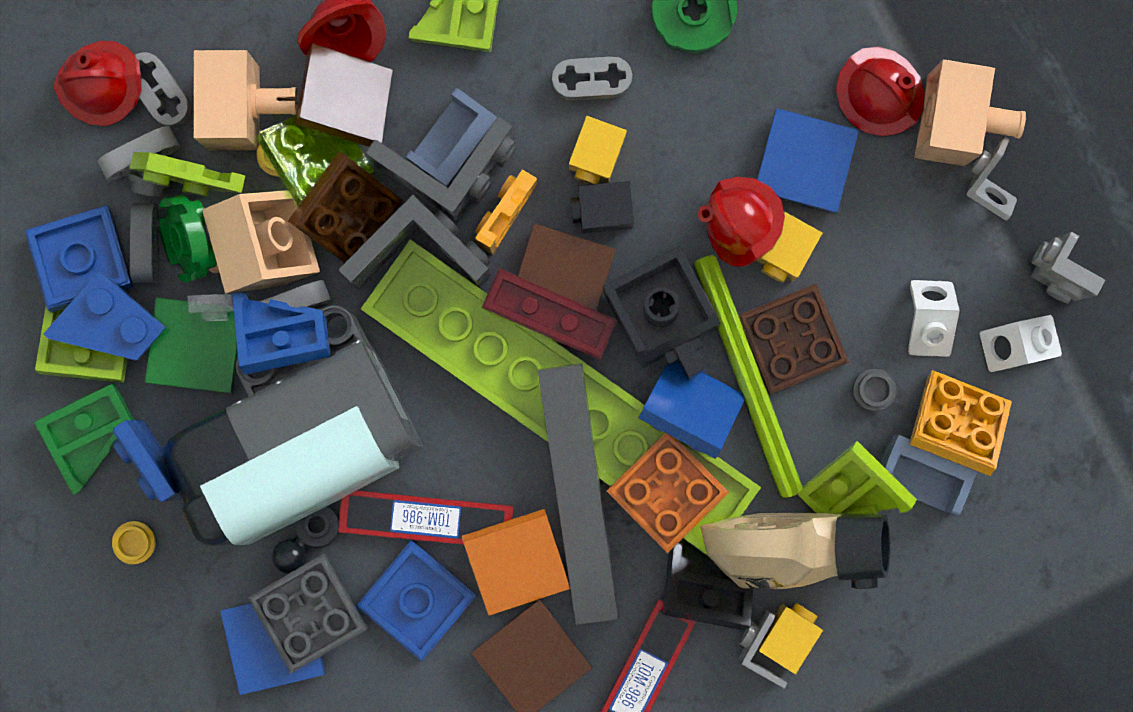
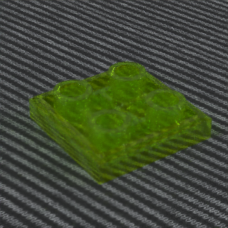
(304, 154)

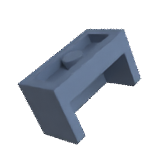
(452, 138)
(928, 476)

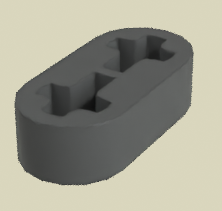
(144, 243)

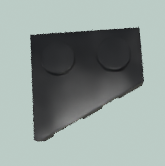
(703, 592)

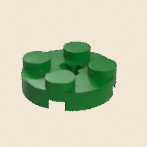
(693, 36)
(185, 237)

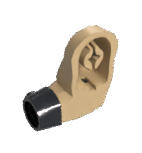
(800, 548)

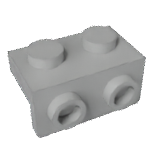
(1062, 276)

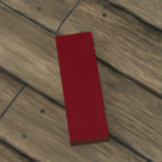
(549, 314)

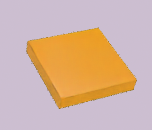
(961, 423)

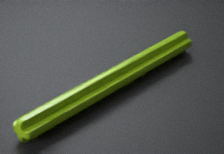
(749, 378)

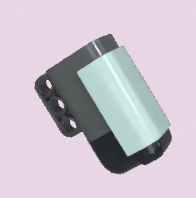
(292, 444)

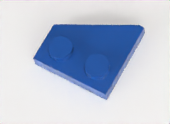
(106, 321)
(277, 334)

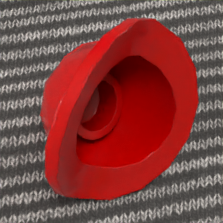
(345, 27)
(99, 83)
(880, 92)
(742, 220)

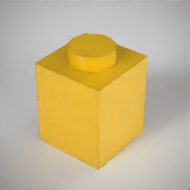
(596, 151)
(791, 250)
(790, 636)

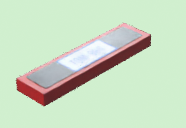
(417, 516)
(648, 662)

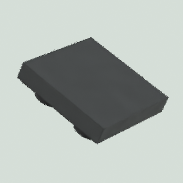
(307, 613)

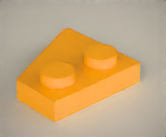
(513, 198)

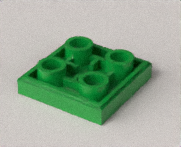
(191, 350)

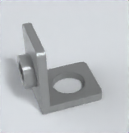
(981, 185)
(751, 640)

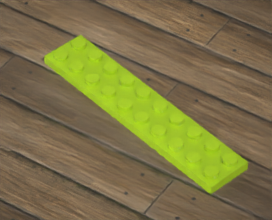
(501, 361)

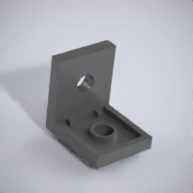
(469, 184)
(400, 229)

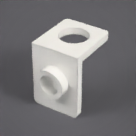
(933, 321)
(1029, 340)

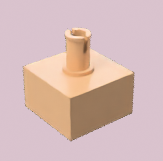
(231, 100)
(960, 114)
(257, 243)

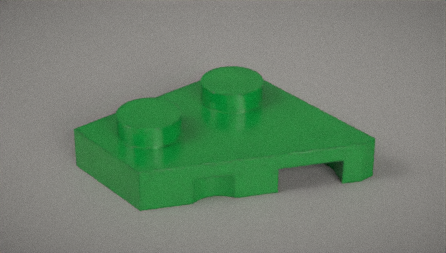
(83, 433)

